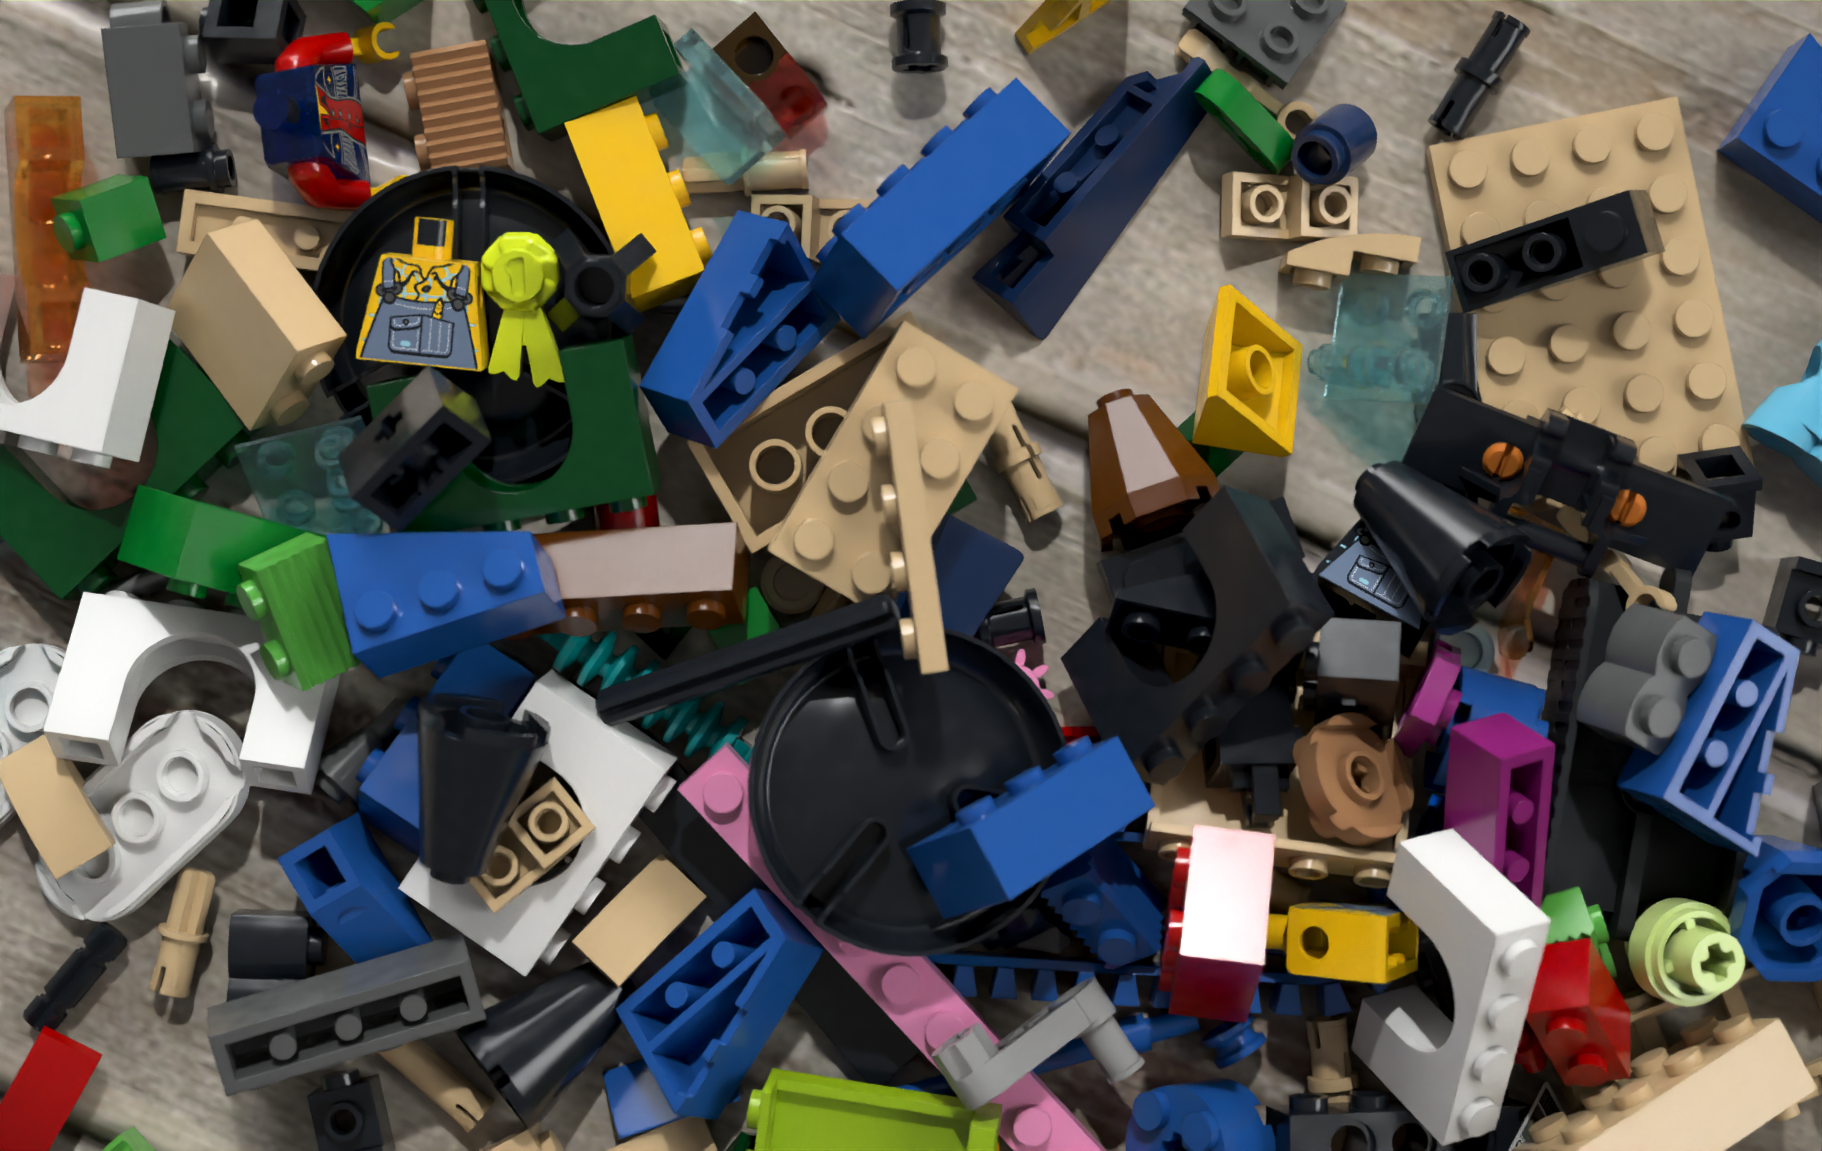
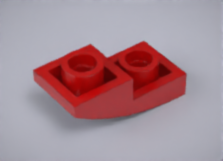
(44, 1091)

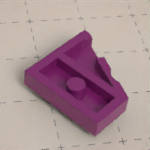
(1431, 701)

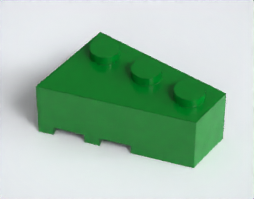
(196, 541)

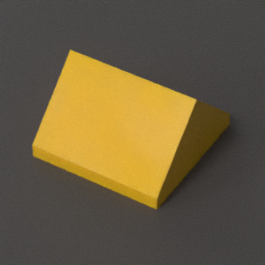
(1247, 380)

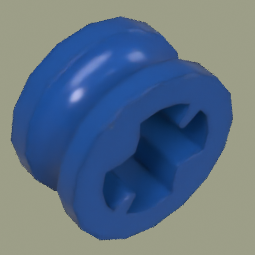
(1233, 1041)

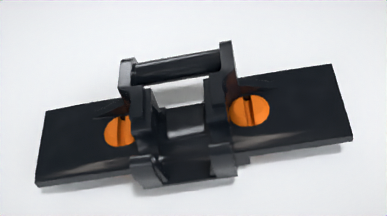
(1571, 463)

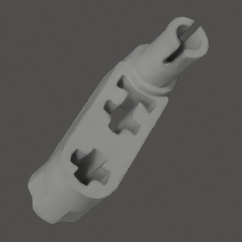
(984, 1070)

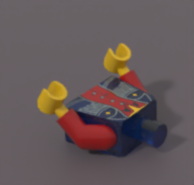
(315, 117)

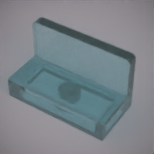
(718, 112)

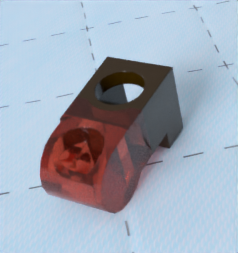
(771, 75)

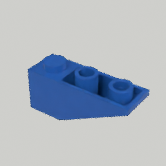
(354, 892)

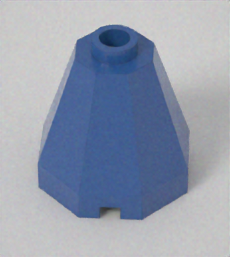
(1780, 910)

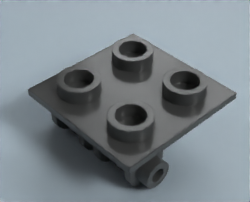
(1266, 32)

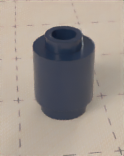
(1334, 144)

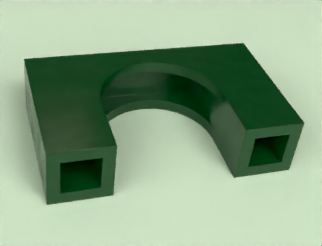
(577, 79)
(607, 461)
(79, 546)

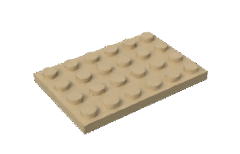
(1625, 346)

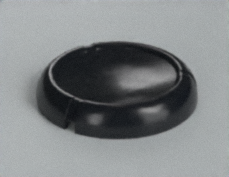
(526, 423)
(877, 758)

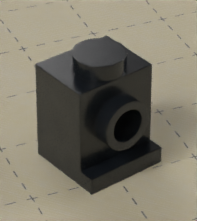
(250, 29)
(1739, 483)
(1793, 586)
(362, 1098)

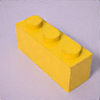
(638, 196)

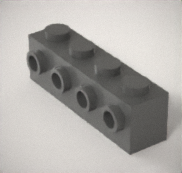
(344, 1014)

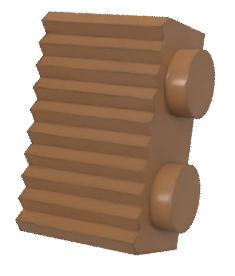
(458, 107)

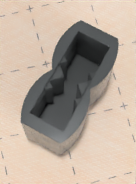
(1646, 678)

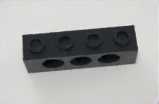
(1371, 1123)

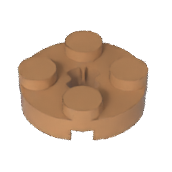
(1325, 769)

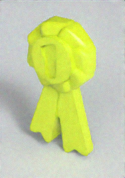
(521, 276)

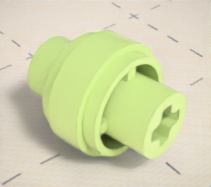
(1684, 952)

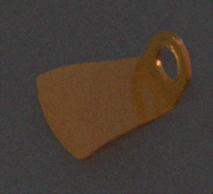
(1515, 628)

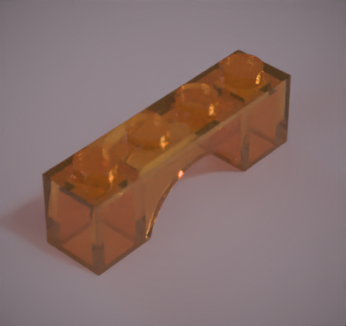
(42, 163)

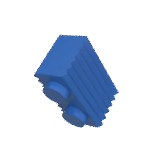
(1108, 904)

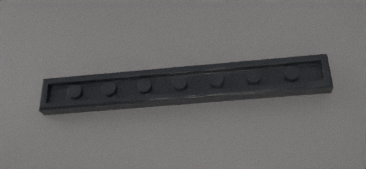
(829, 993)

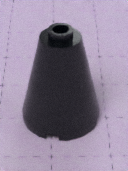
(1440, 544)
(471, 779)
(545, 1037)

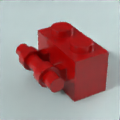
(1576, 1018)

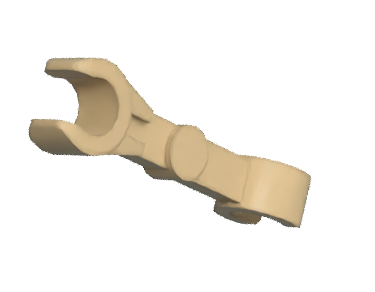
(1198, 45)
(1618, 566)

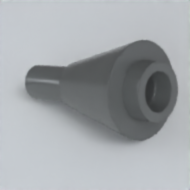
(343, 760)

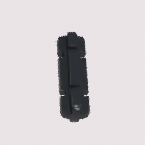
(75, 977)

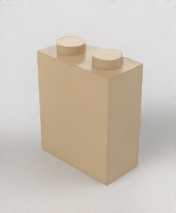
(255, 325)

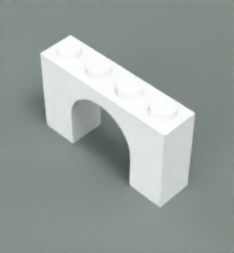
(105, 386)
(129, 641)
(614, 777)
(1492, 949)

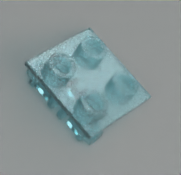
(1385, 339)
(301, 478)

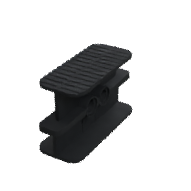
(1595, 829)

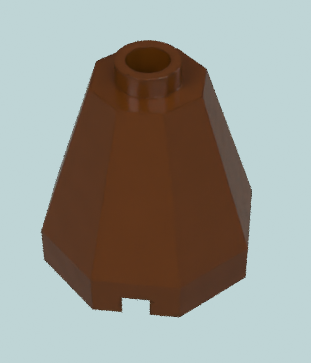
(1142, 472)

